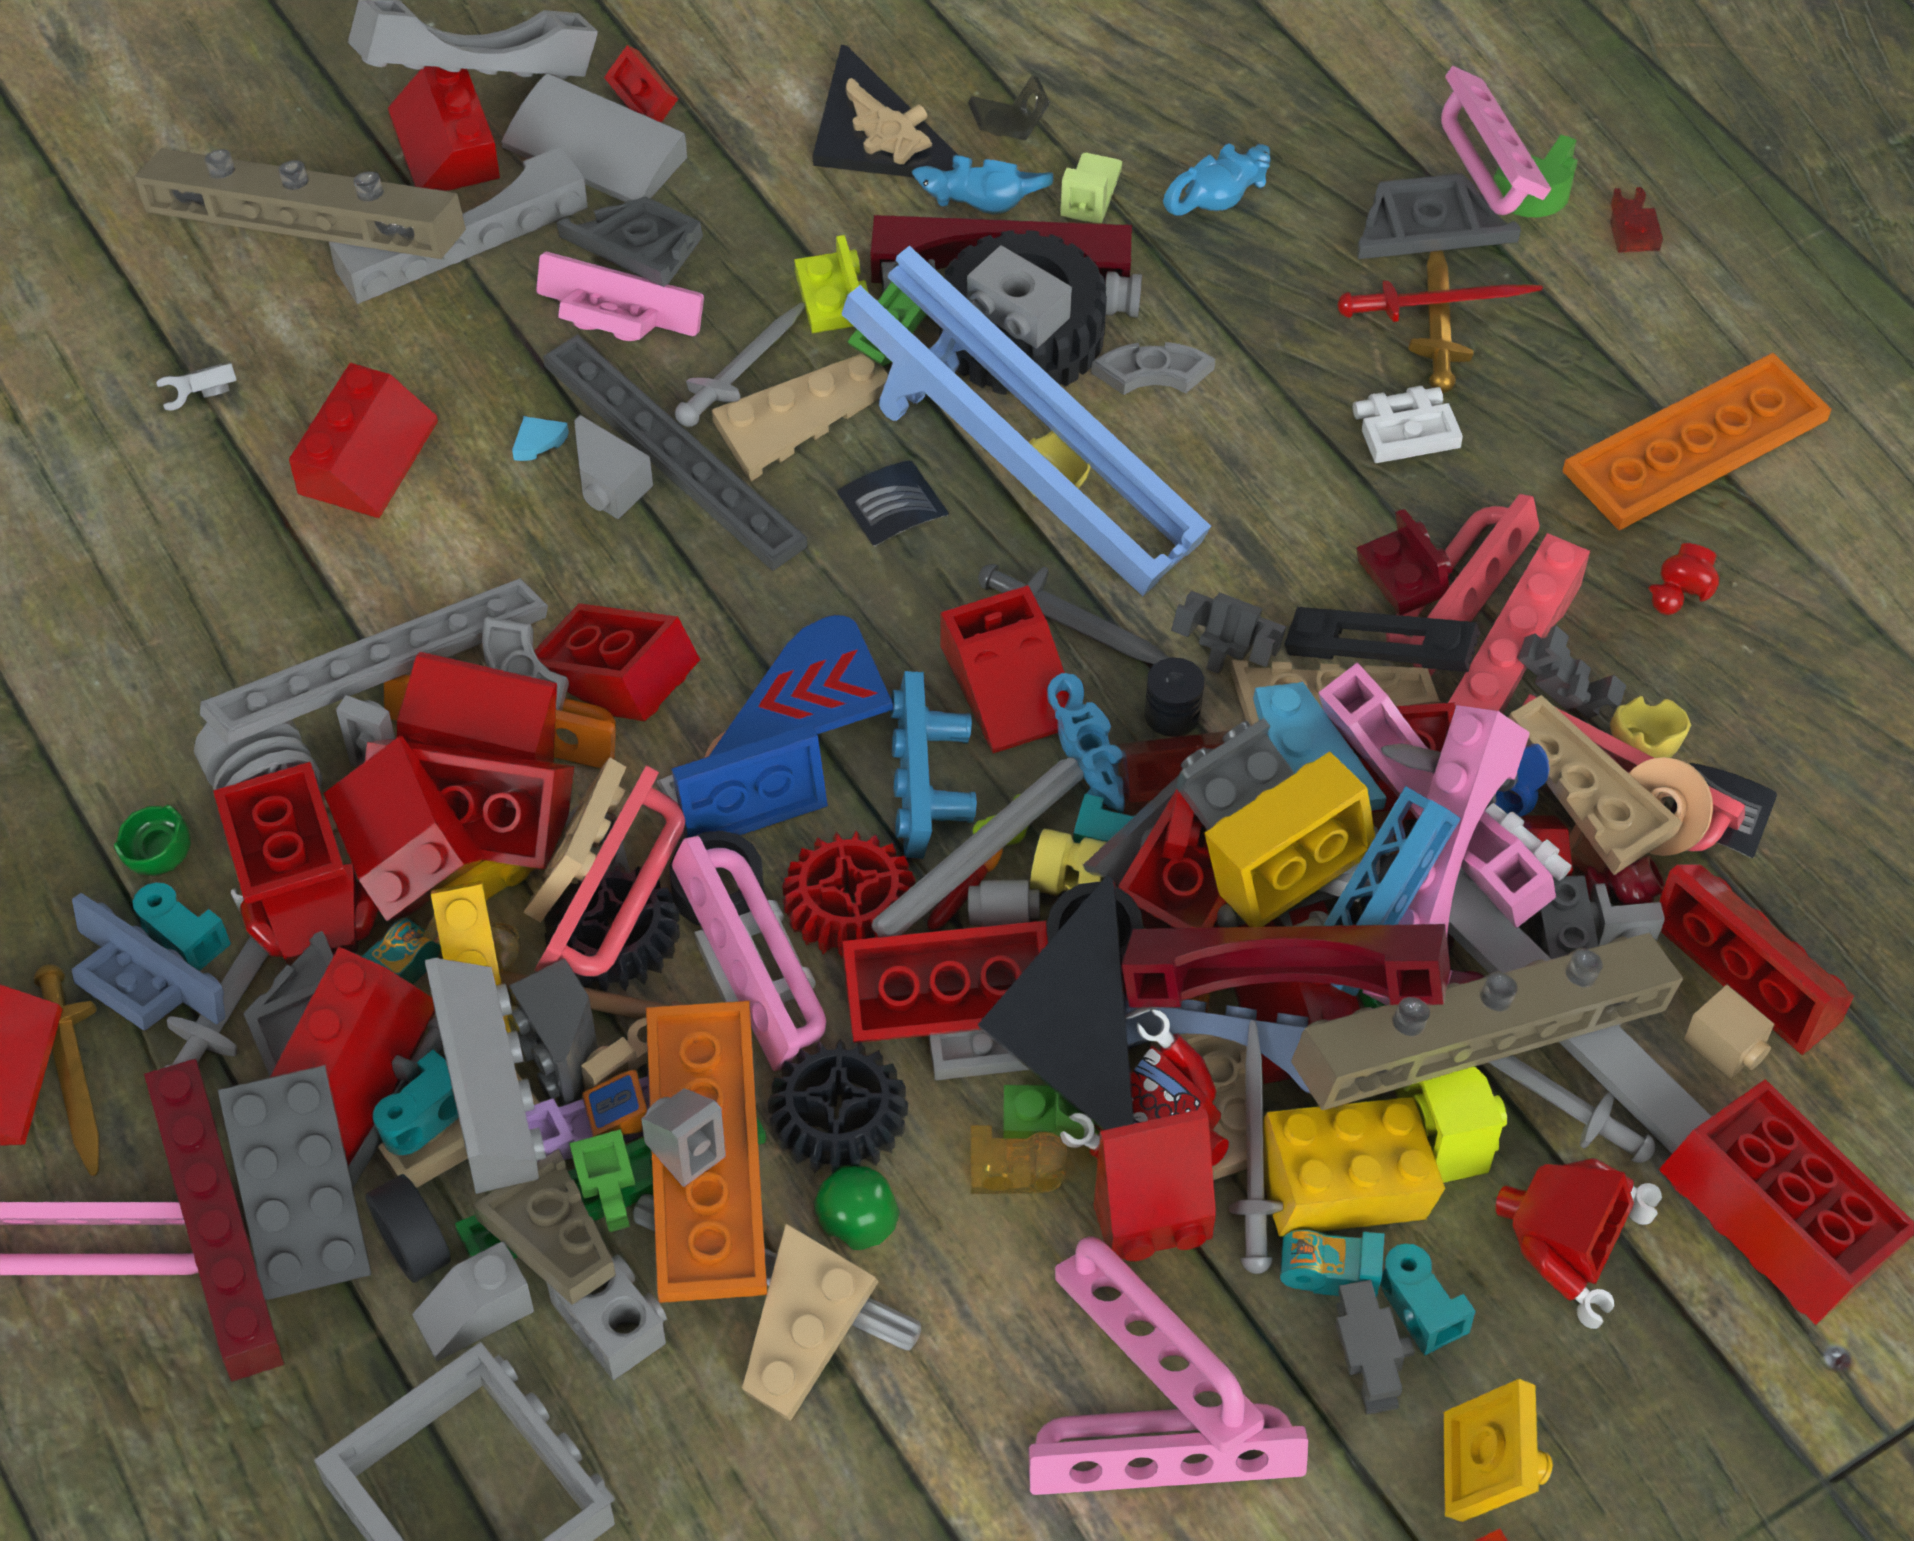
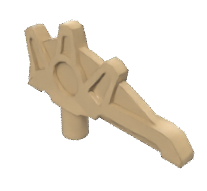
(885, 127)

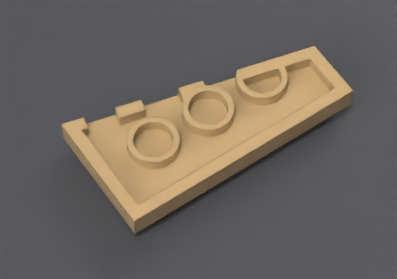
(783, 416)
(1401, 684)
(1597, 793)

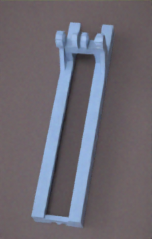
(932, 372)

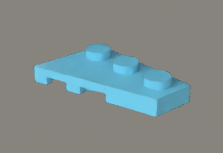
(1306, 733)

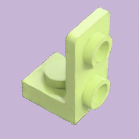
(1089, 187)

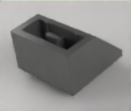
(554, 1028)

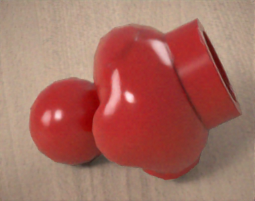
(1687, 572)

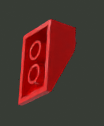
(619, 658)
(399, 830)
(278, 833)
(1156, 1185)

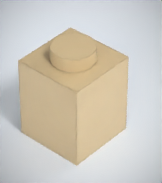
(1730, 1032)

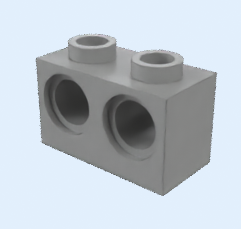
(599, 1314)

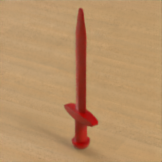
(1391, 301)

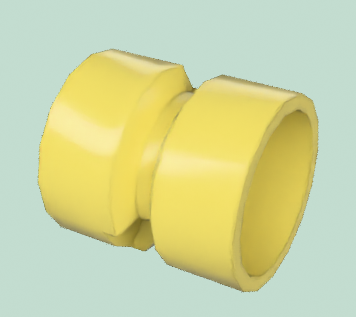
(1053, 862)

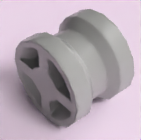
(1123, 294)

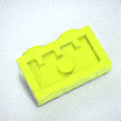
(826, 283)

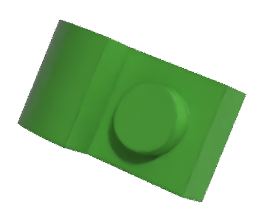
(1558, 171)

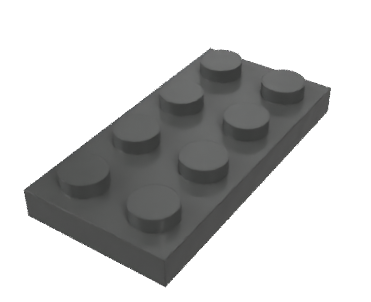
(294, 1182)

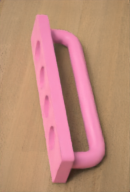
(1499, 137)
(738, 955)
(94, 1214)
(1099, 1266)
(1052, 1461)

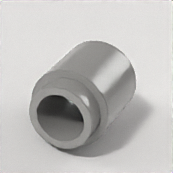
(1003, 902)

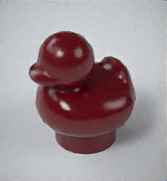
(1632, 885)

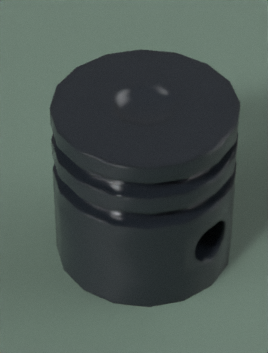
(1174, 697)

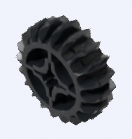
(646, 945)
(801, 1099)

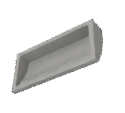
(606, 142)

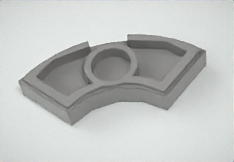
(1153, 365)
(510, 649)

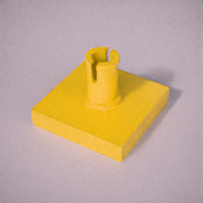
(1492, 1451)

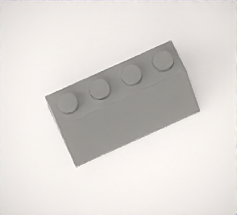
(484, 1075)

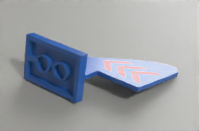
(770, 754)

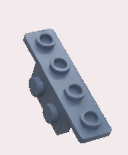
(137, 973)

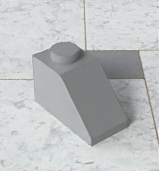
(610, 469)
(685, 1134)
(473, 1302)

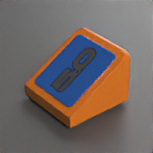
(616, 1105)

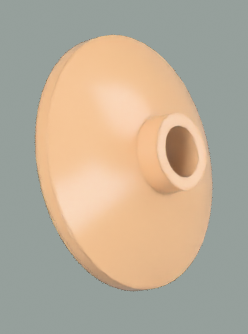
(1682, 782)

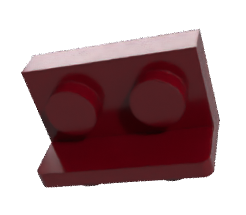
(1406, 565)

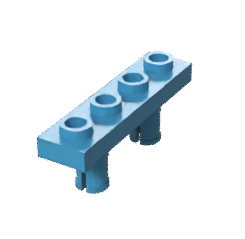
(911, 780)

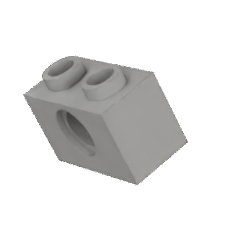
(1019, 296)

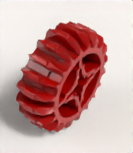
(817, 895)

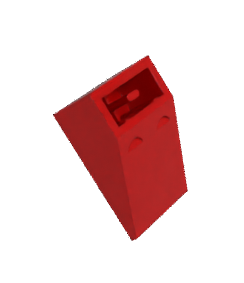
(1004, 666)

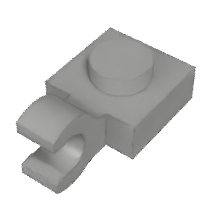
(210, 380)

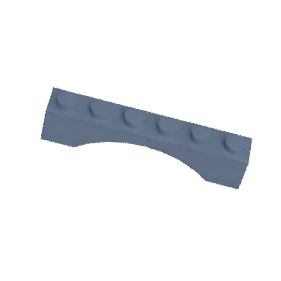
(1276, 1039)

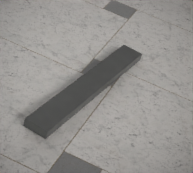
(676, 452)

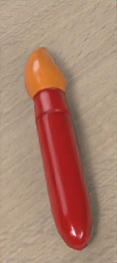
(954, 900)

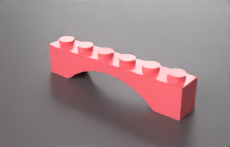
(1532, 608)

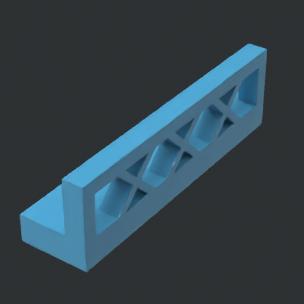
(1407, 871)

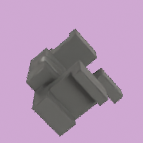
(1230, 629)
(1566, 677)
(1371, 1345)

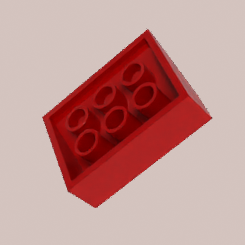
(1788, 1200)

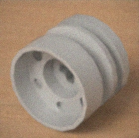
(252, 756)

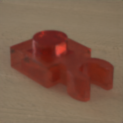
(1634, 226)

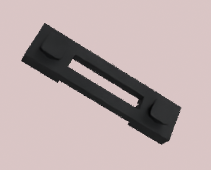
(1445, 645)

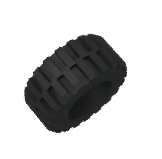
(1078, 339)

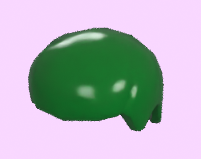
(153, 840)
(857, 1207)

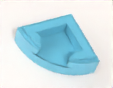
(537, 437)

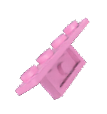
(616, 300)

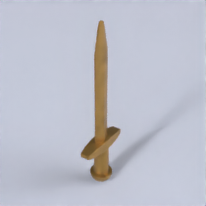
(1439, 345)
(70, 1066)

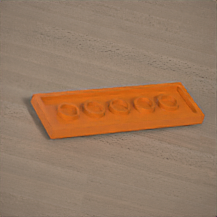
(1696, 441)
(712, 1227)

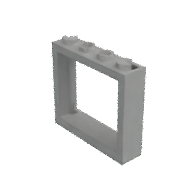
(431, 1400)

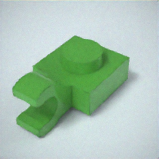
(603, 1171)

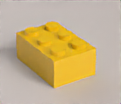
(1291, 840)
(1349, 1166)

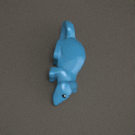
(1218, 182)
(988, 188)
(1084, 737)

